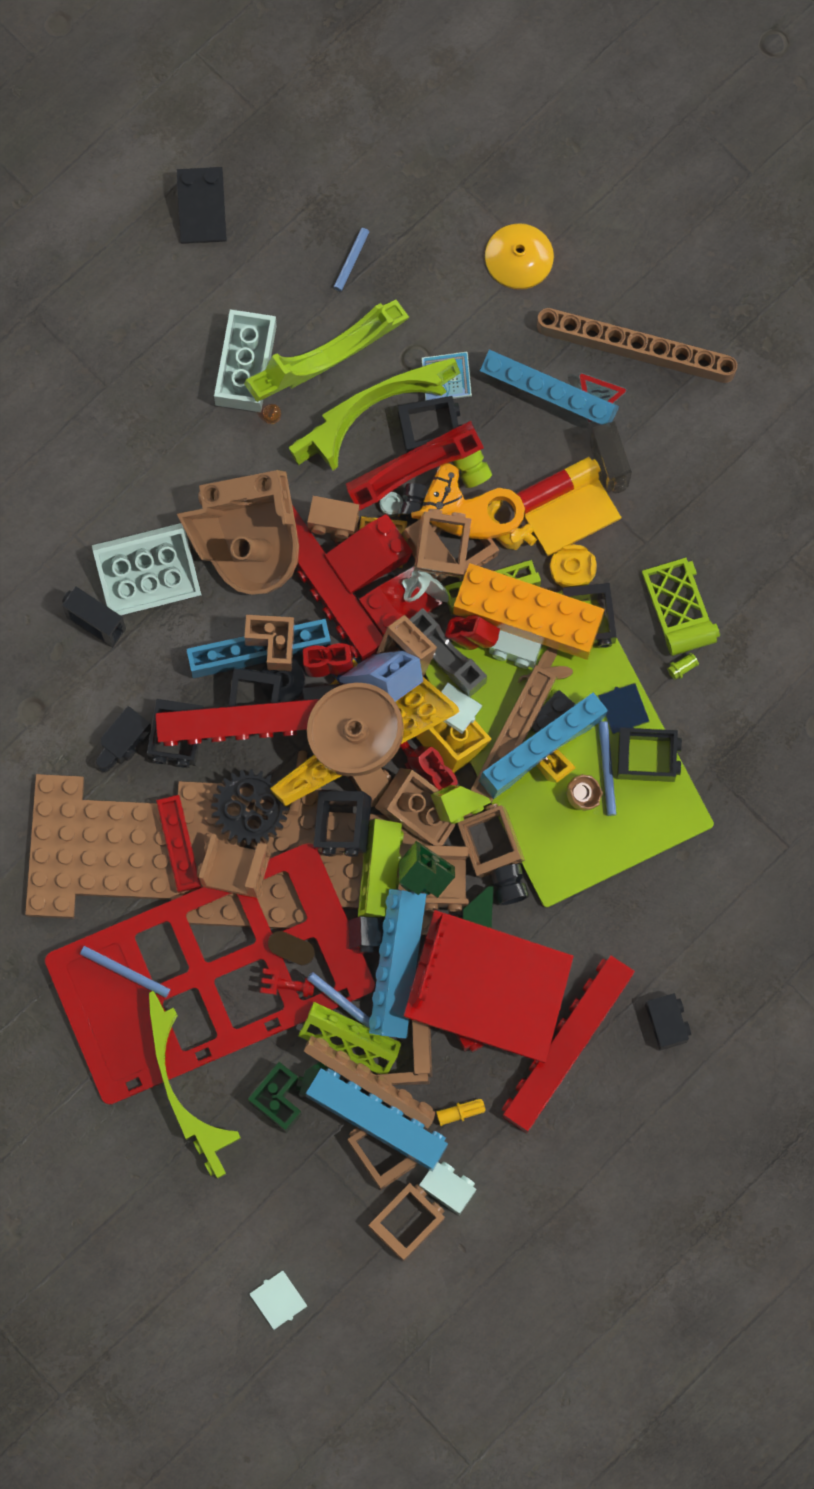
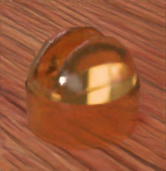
(276, 416)

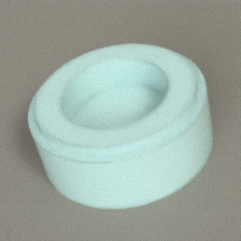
(391, 504)

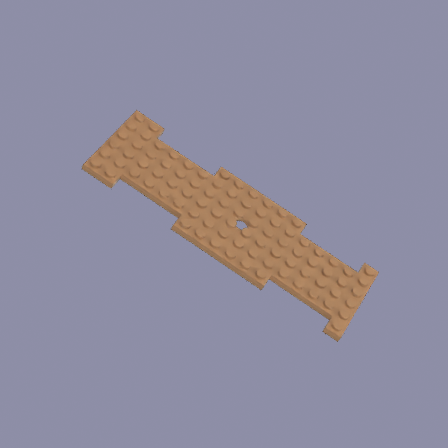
(124, 854)

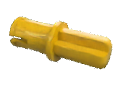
(460, 1112)

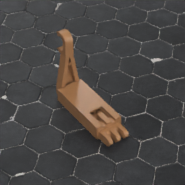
(422, 1059)

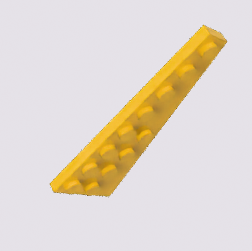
(420, 711)

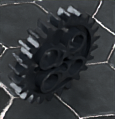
(237, 825)

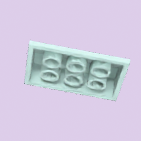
(146, 569)

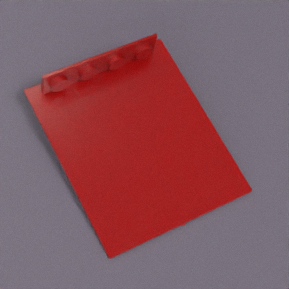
(489, 986)

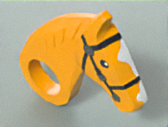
(446, 496)

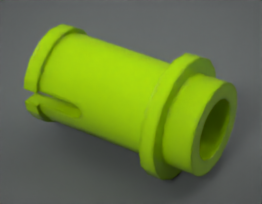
(684, 665)

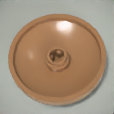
(355, 729)

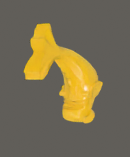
(514, 539)

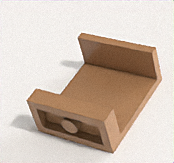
(233, 867)
(455, 894)

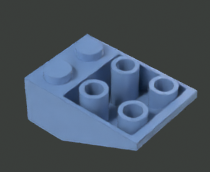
(391, 671)

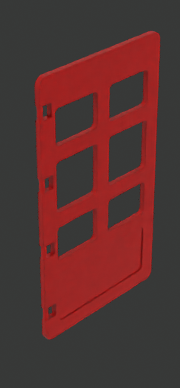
(114, 1012)

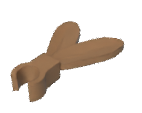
(546, 661)

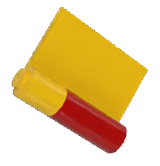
(568, 506)

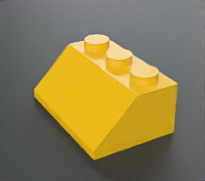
(455, 747)

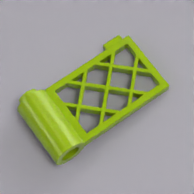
(692, 633)

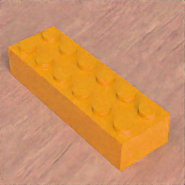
(529, 611)

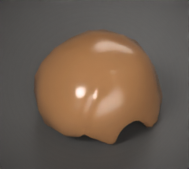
(584, 792)

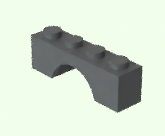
(455, 665)

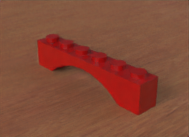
(444, 449)

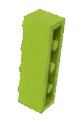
(380, 867)

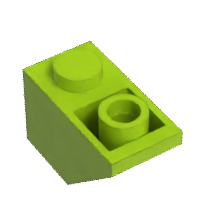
(456, 801)

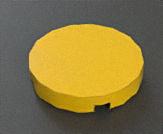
(573, 566)

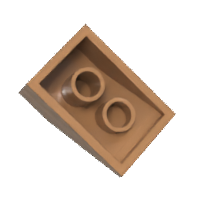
(410, 803)

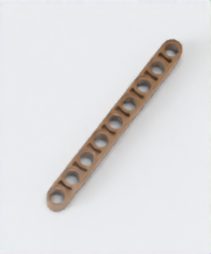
(644, 354)

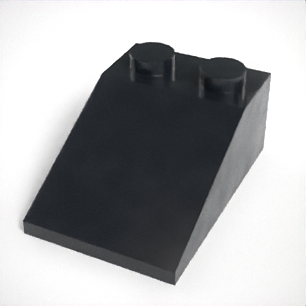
(201, 205)

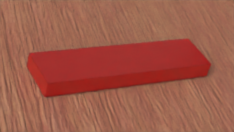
(178, 843)

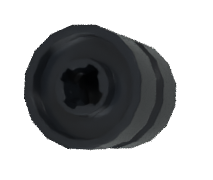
(414, 498)
(509, 884)

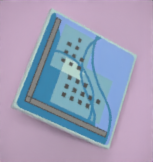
(458, 386)

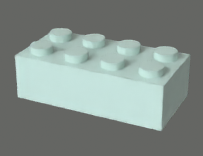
(244, 354)

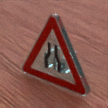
(601, 389)

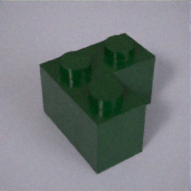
(424, 871)
(271, 1100)

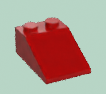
(369, 554)
(387, 602)

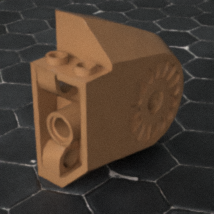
(246, 531)

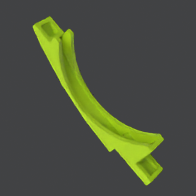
(293, 371)
(327, 438)
(208, 1137)

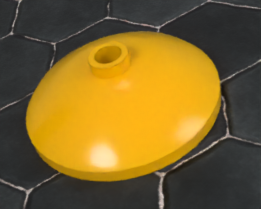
(514, 268)

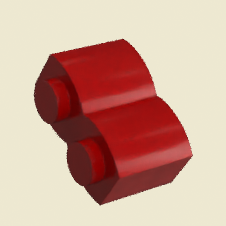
(472, 632)
(322, 661)
(430, 765)

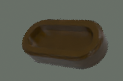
(291, 948)

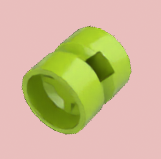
(473, 470)

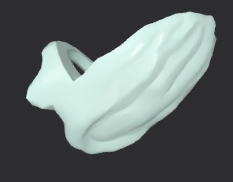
(426, 584)

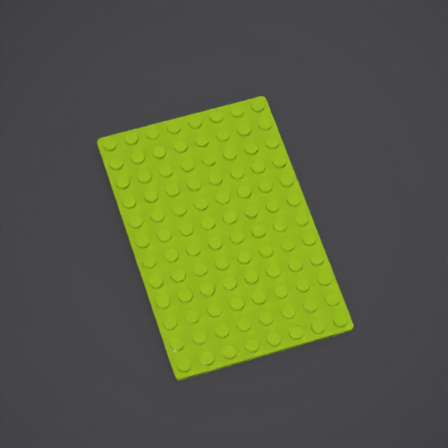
(572, 847)

